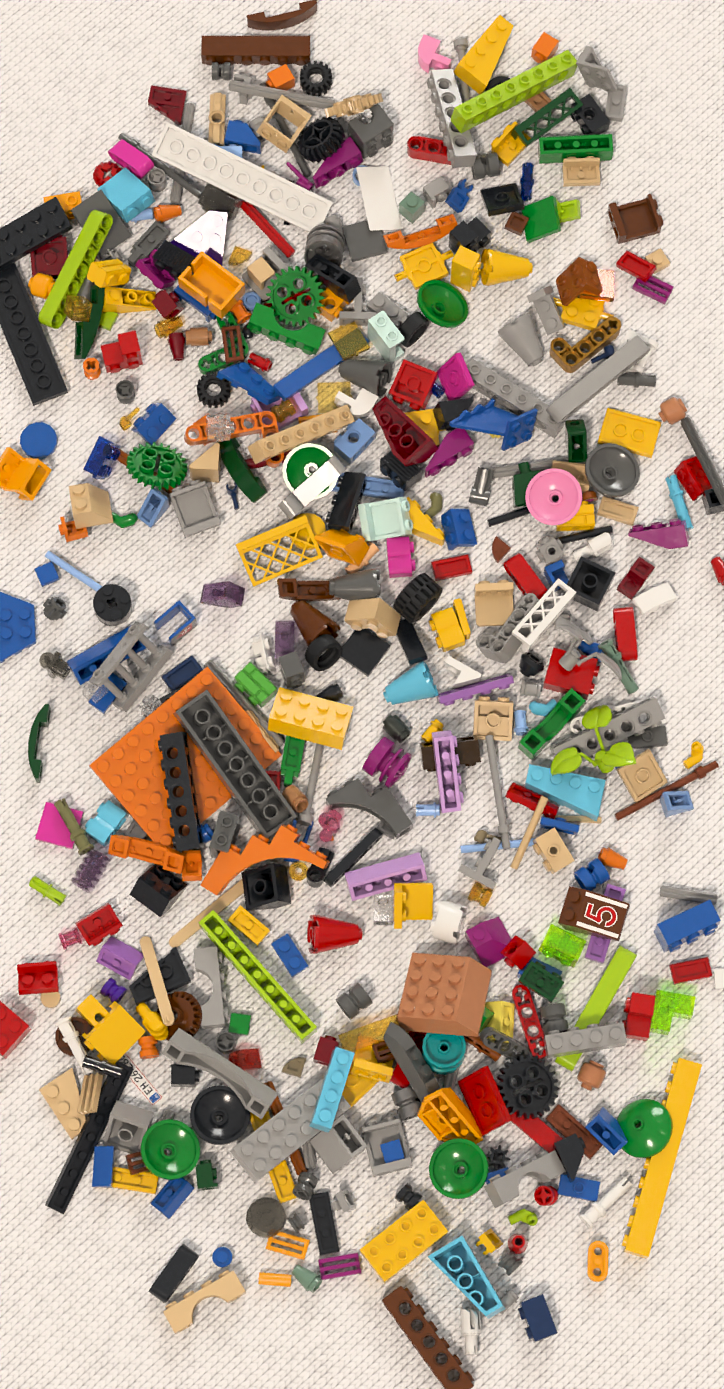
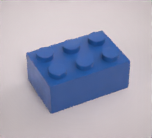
(687, 926)

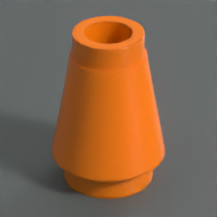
(166, 212)
(612, 859)

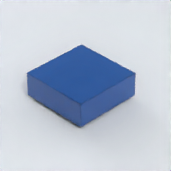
(46, 574)
(392, 1151)

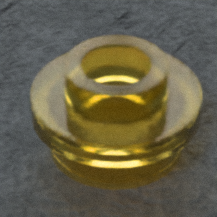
(298, 876)

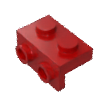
(99, 925)

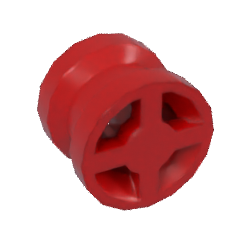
(541, 1195)

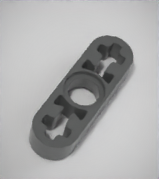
(501, 1037)

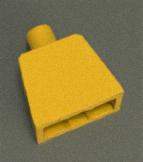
(90, 1008)

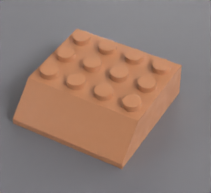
(444, 995)

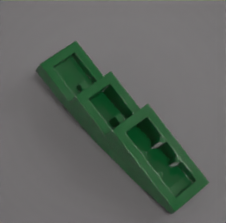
(86, 331)

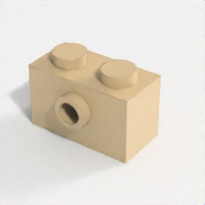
(552, 850)

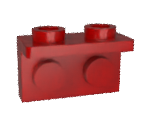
(692, 477)
(37, 978)

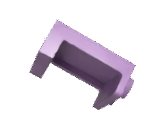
(297, 401)

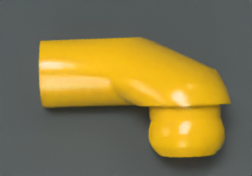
(696, 755)

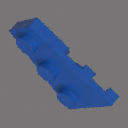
(245, 377)

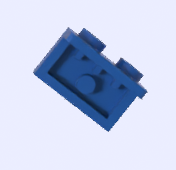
(154, 422)
(458, 528)

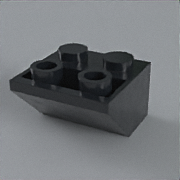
(158, 889)

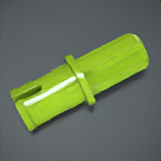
(47, 890)

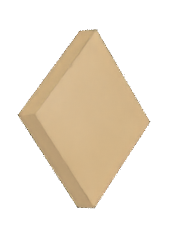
(643, 776)

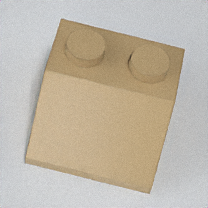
(90, 505)

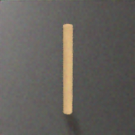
(529, 832)

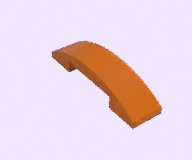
(423, 237)
(147, 851)

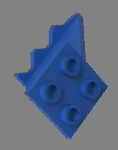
(498, 422)

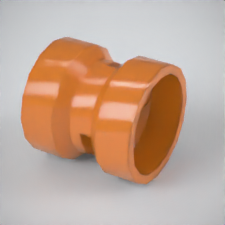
(148, 1047)

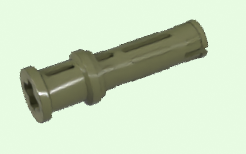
(77, 835)

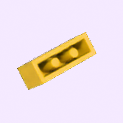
(465, 269)

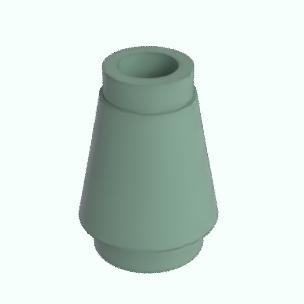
(307, 1278)

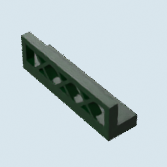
(556, 104)

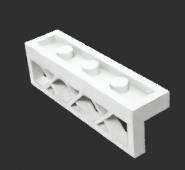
(549, 619)

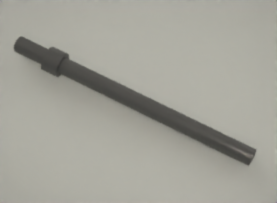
(271, 102)
(157, 163)

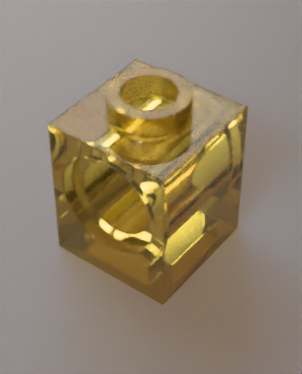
(77, 308)

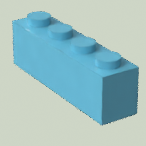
(331, 1089)

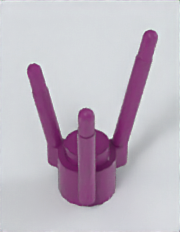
(302, 181)

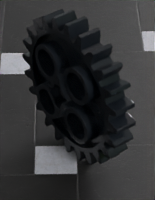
(519, 1070)

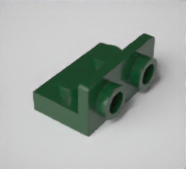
(541, 981)

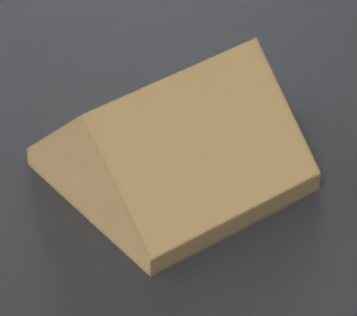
(207, 465)

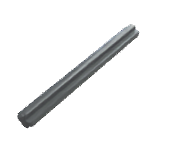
(703, 458)

